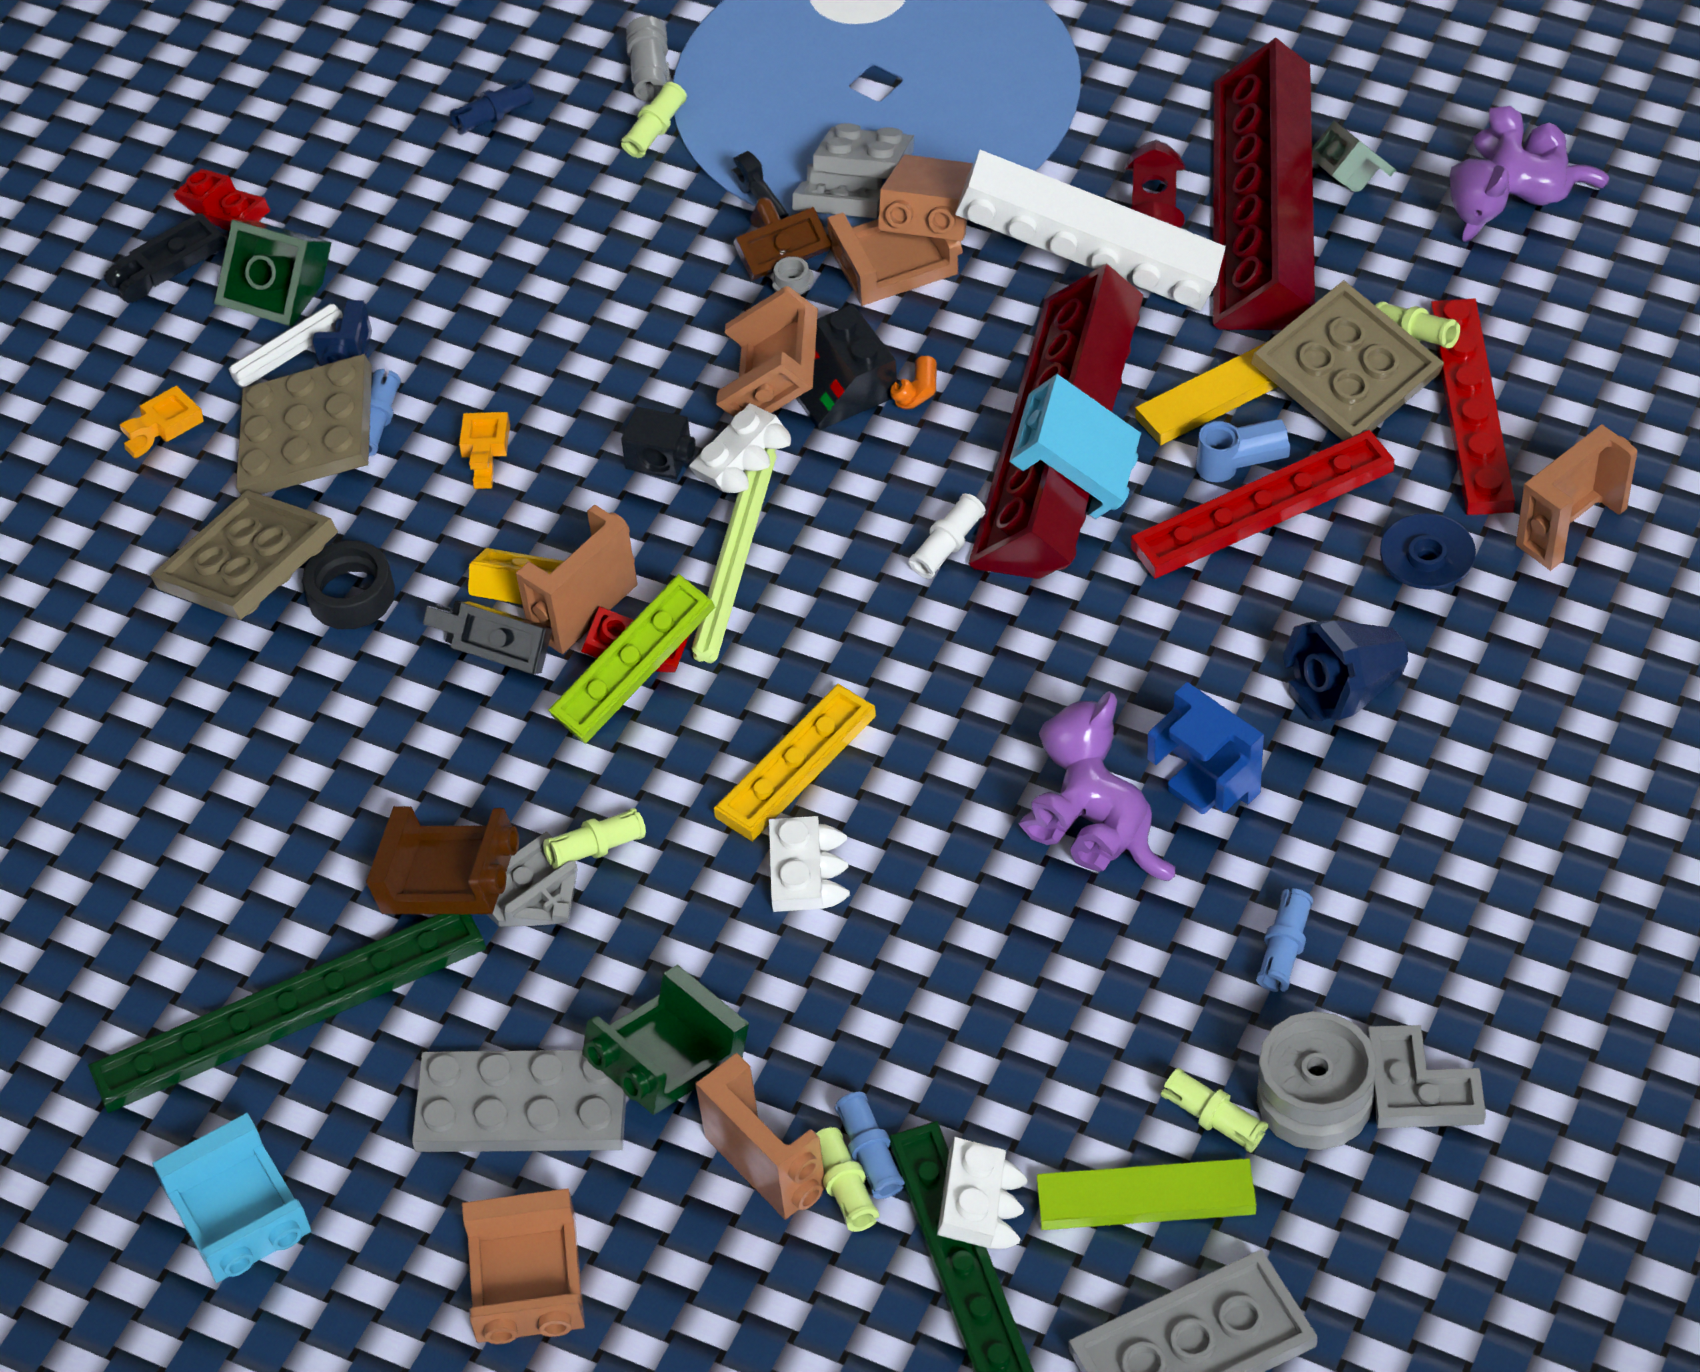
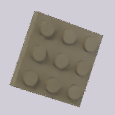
(1347, 362)
(305, 426)
(244, 554)

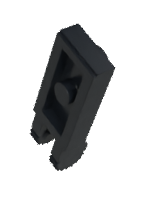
(164, 257)

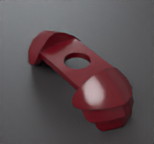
(1156, 162)

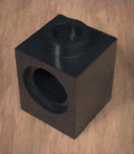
(657, 443)

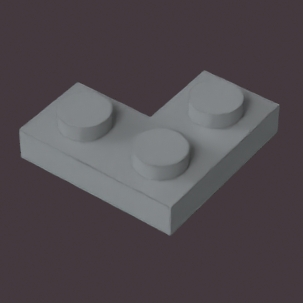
(1420, 1097)

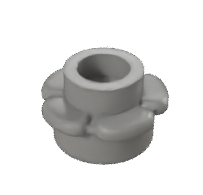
(792, 273)

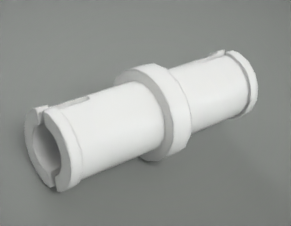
(947, 536)

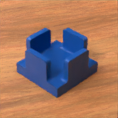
(1219, 751)

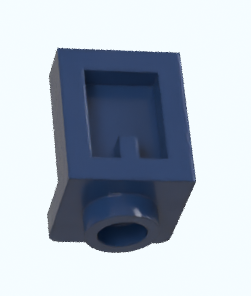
(350, 335)

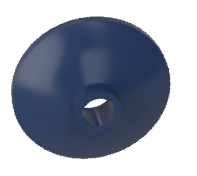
(1427, 551)

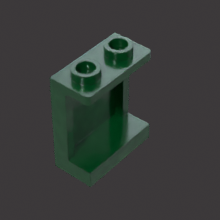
(667, 1042)

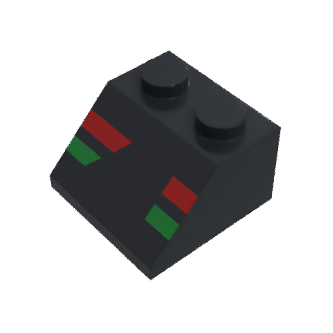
(849, 369)

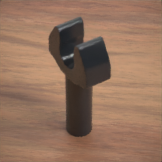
(750, 178)

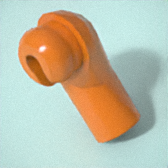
(921, 388)

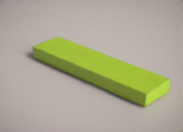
(631, 658)
(1146, 1194)

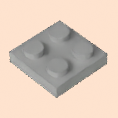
(862, 152)

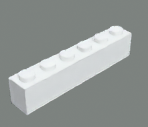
(1090, 230)

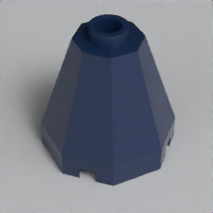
(1342, 666)

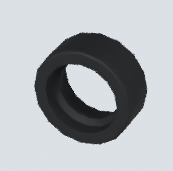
(358, 609)

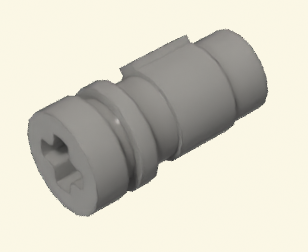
(647, 53)

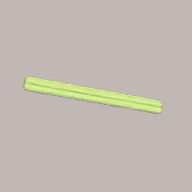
(732, 563)

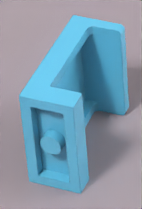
(1078, 441)
(231, 1198)

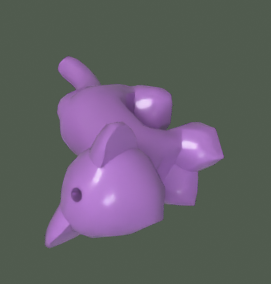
(1531, 171)
(1122, 817)

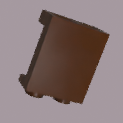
(441, 866)

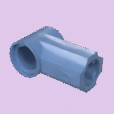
(1226, 448)

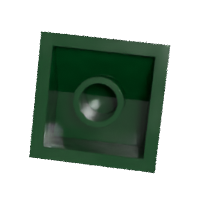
(271, 271)

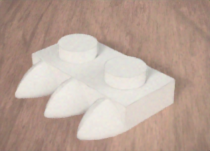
(740, 449)
(803, 865)
(977, 1196)

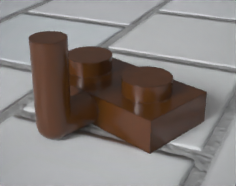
(778, 238)

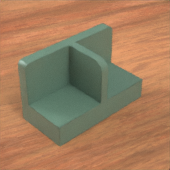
(1347, 158)

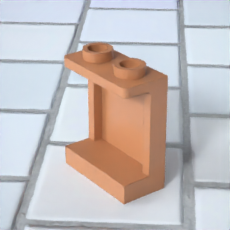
(924, 197)
(889, 262)
(775, 353)
(1587, 473)
(591, 577)
(781, 1173)
(523, 1266)

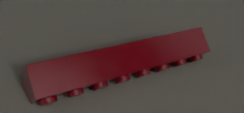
(1263, 191)
(1038, 512)

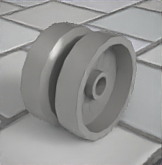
(1316, 1080)

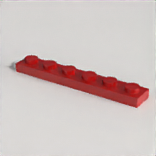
(1474, 413)
(1262, 504)

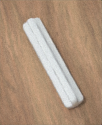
(284, 346)

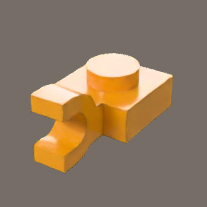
(163, 415)
(481, 440)

